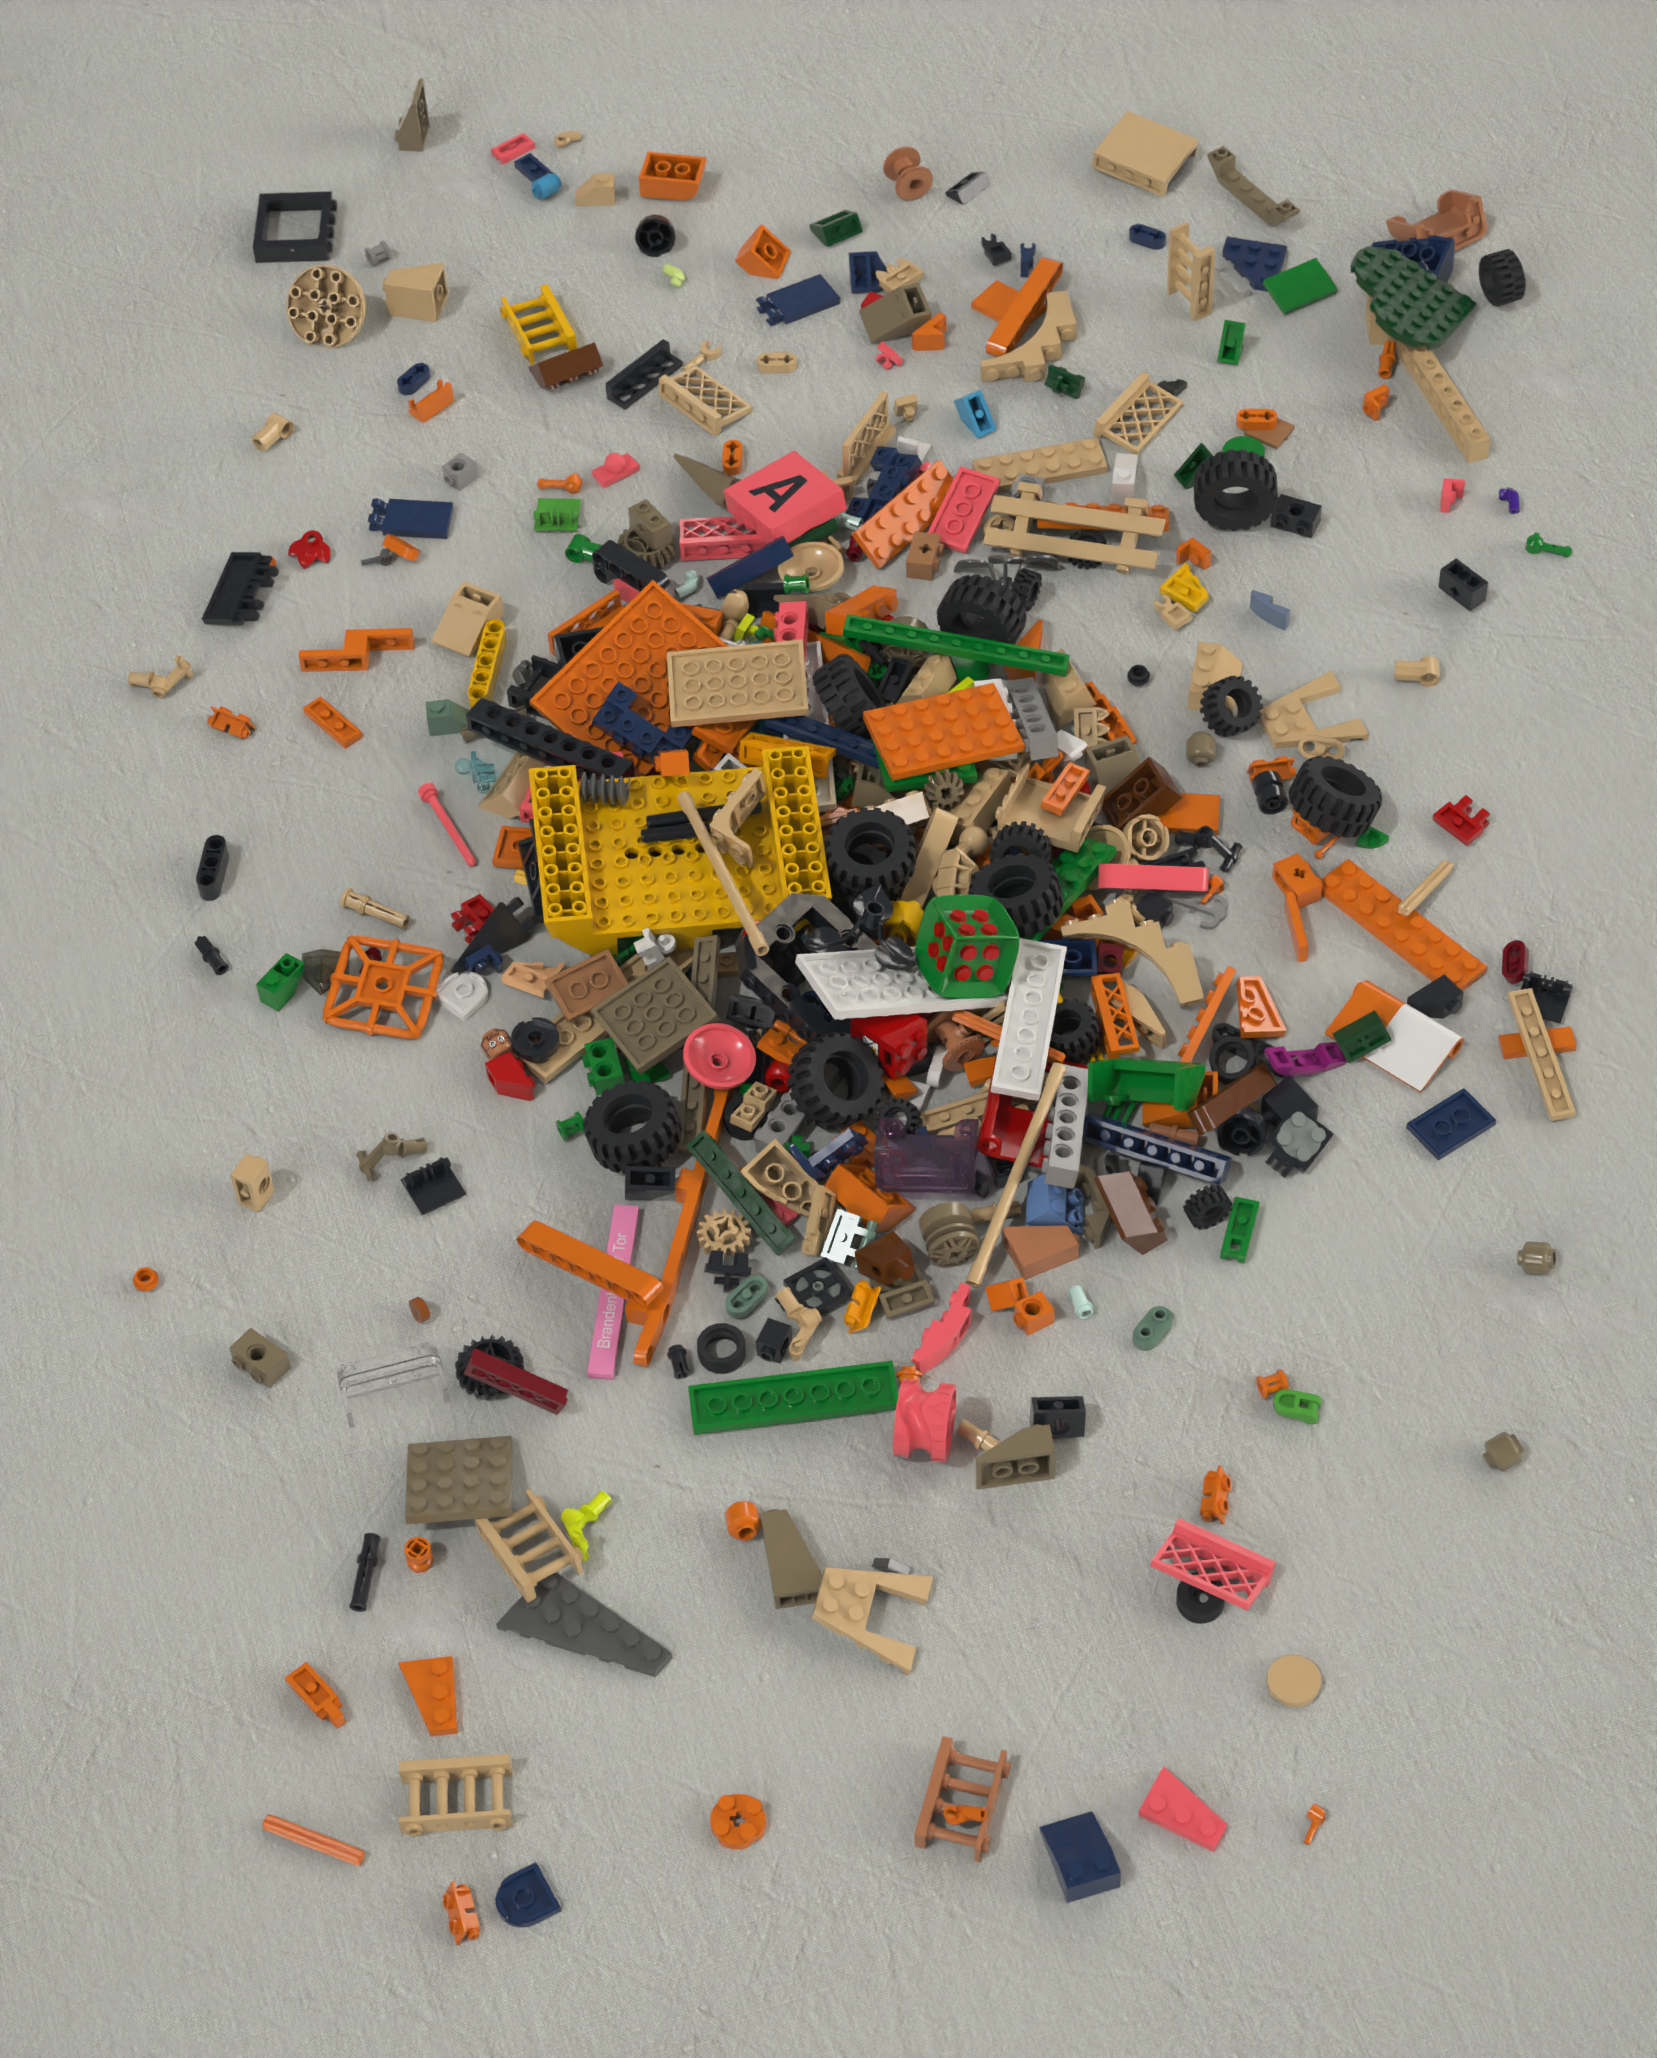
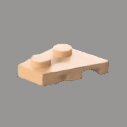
(530, 977)

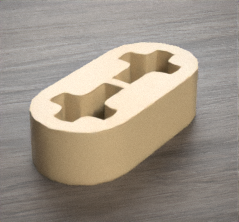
(776, 362)

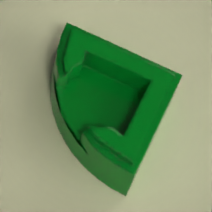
(1372, 839)

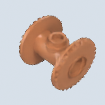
(910, 178)
(956, 1040)

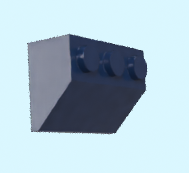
(1079, 957)

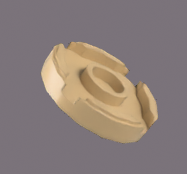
(1294, 1680)

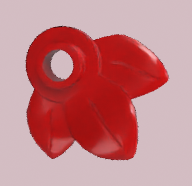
(308, 551)

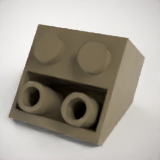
(1111, 762)

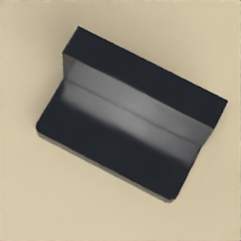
(761, 597)

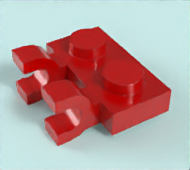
(1458, 823)
(475, 909)

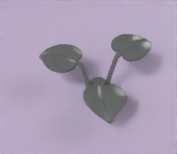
(1046, 560)

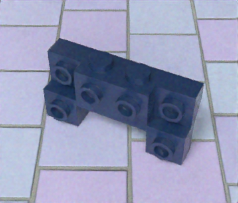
(896, 473)
(634, 731)

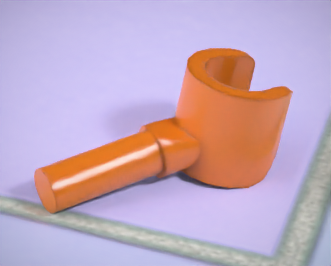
(1216, 885)
(1317, 1816)

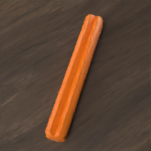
(313, 1840)

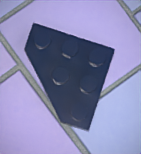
(1254, 259)

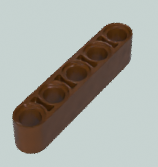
(1231, 1099)

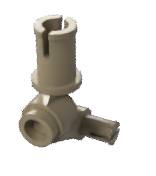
(390, 1146)

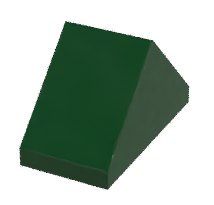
(1186, 472)

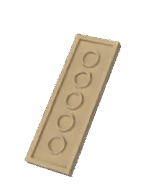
(1052, 462)

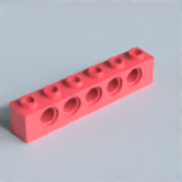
(792, 623)

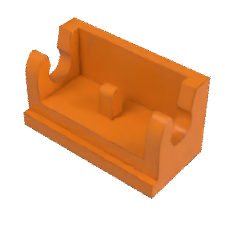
(432, 403)

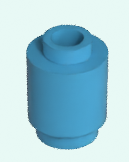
(546, 186)

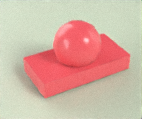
(615, 468)

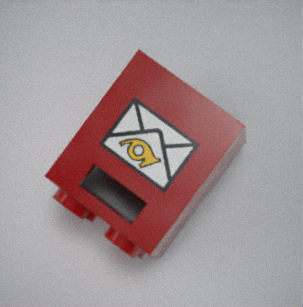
(895, 1040)

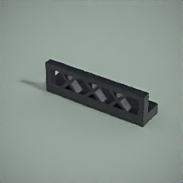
(637, 373)

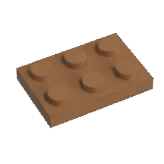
(586, 985)

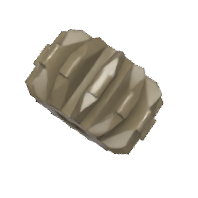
(952, 786)

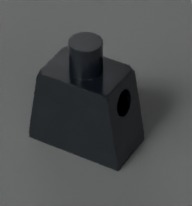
(1282, 1097)

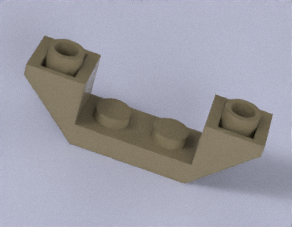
(1100, 1221)

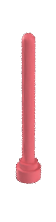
(429, 794)

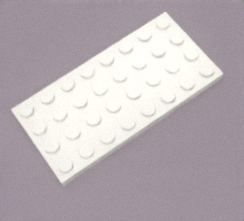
(858, 986)

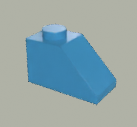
(975, 413)

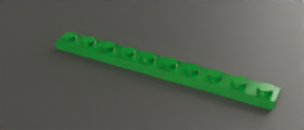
(956, 645)

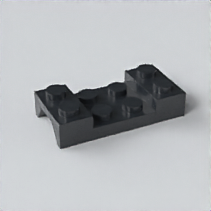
(530, 865)

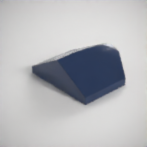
(863, 271)

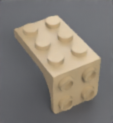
(733, 814)

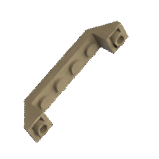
(1223, 165)

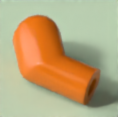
(964, 1813)

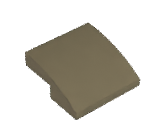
(904, 1295)

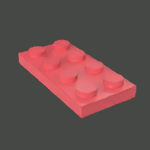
(964, 508)

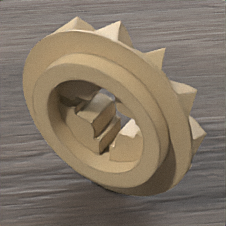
(998, 520)

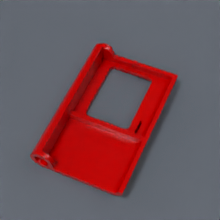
(1006, 1126)

